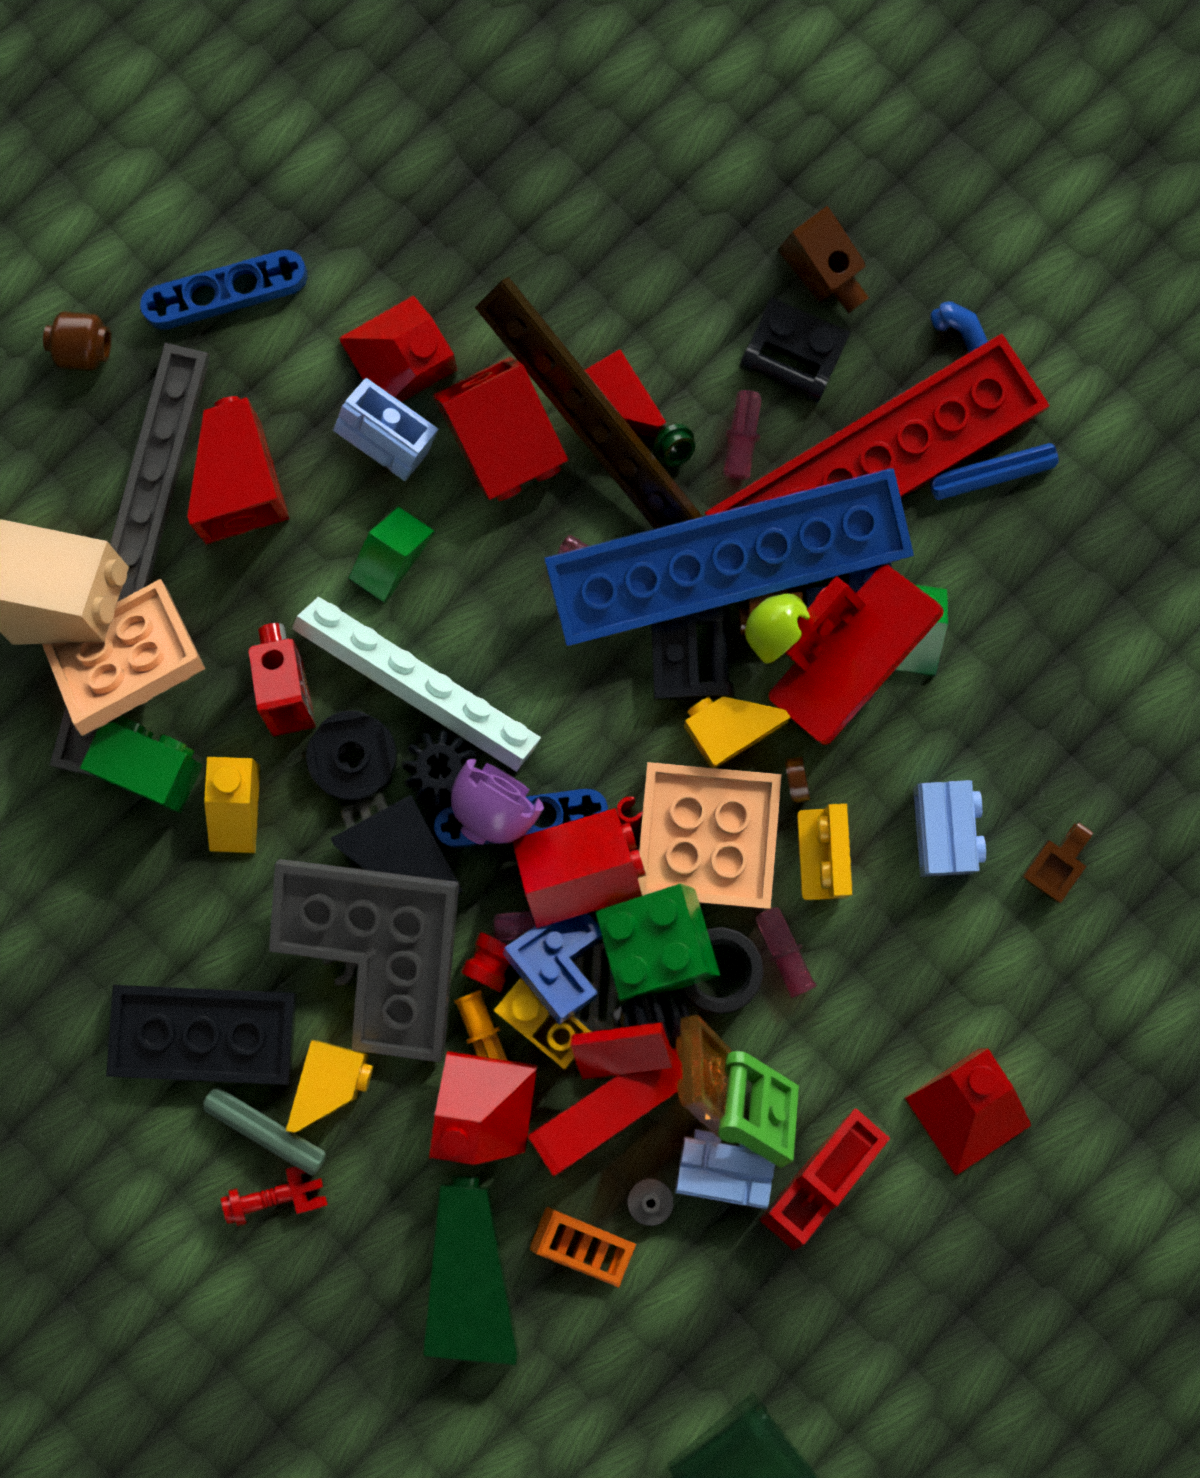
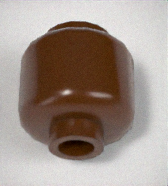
(77, 341)

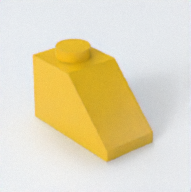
(730, 727)
(232, 804)
(327, 1083)

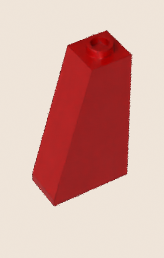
(603, 1114)

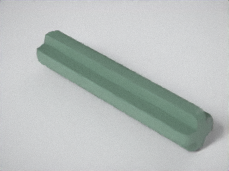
(264, 1131)

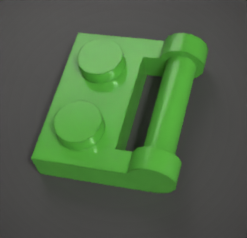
(771, 1112)

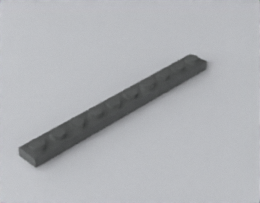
(147, 497)

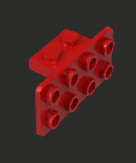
(851, 649)

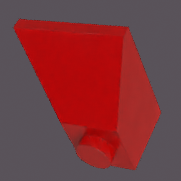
(400, 350)
(482, 1109)
(969, 1110)

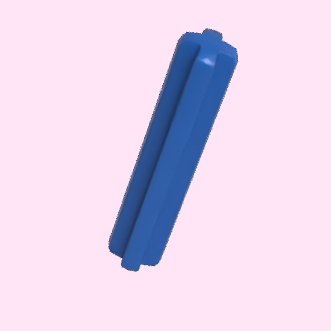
(994, 471)

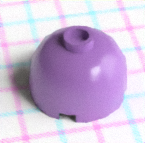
(492, 805)

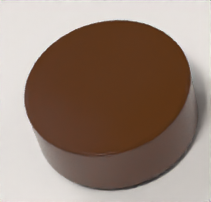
(797, 779)

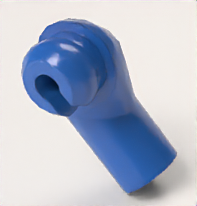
(962, 320)

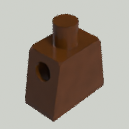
(822, 244)

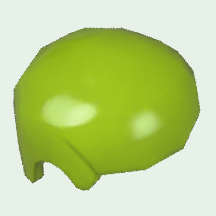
(774, 626)

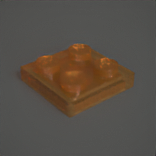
(703, 1066)

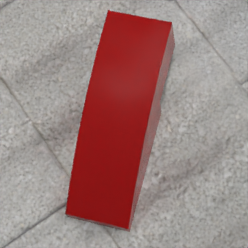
(824, 1179)

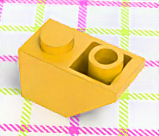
(533, 1021)

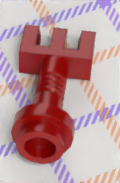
(236, 1207)

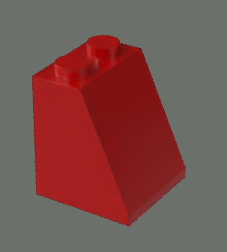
(501, 428)
(233, 474)

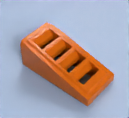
(547, 1230)

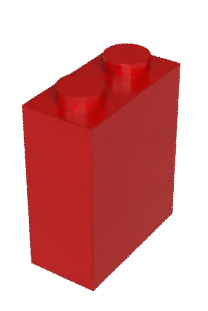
(579, 867)

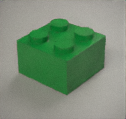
(147, 767)
(657, 943)

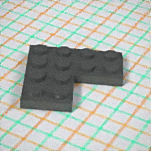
(397, 934)

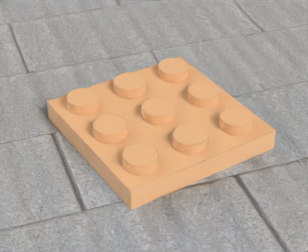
(139, 659)
(710, 833)

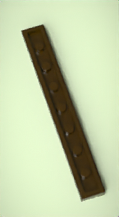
(584, 406)

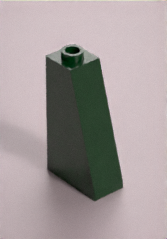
(468, 1285)

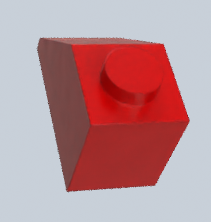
(627, 394)

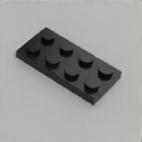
(201, 1034)

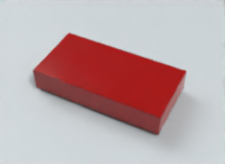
(622, 1051)

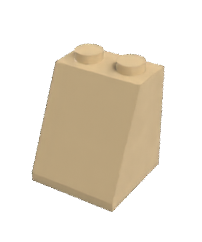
(56, 585)

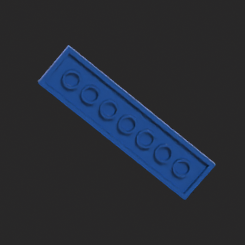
(729, 556)

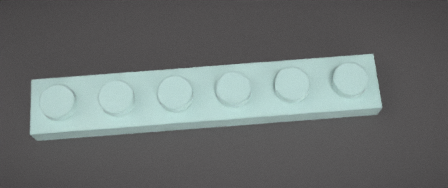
(416, 683)

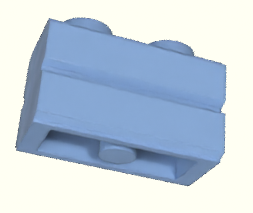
(385, 429)
(948, 828)
(723, 1171)

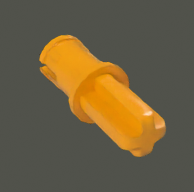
(480, 1026)

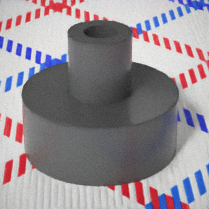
(650, 1189)

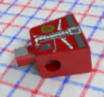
(280, 682)

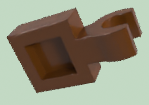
(1056, 867)

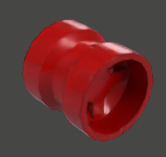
(488, 962)

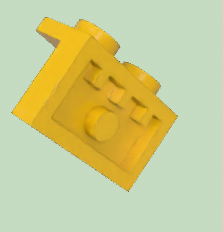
(824, 853)

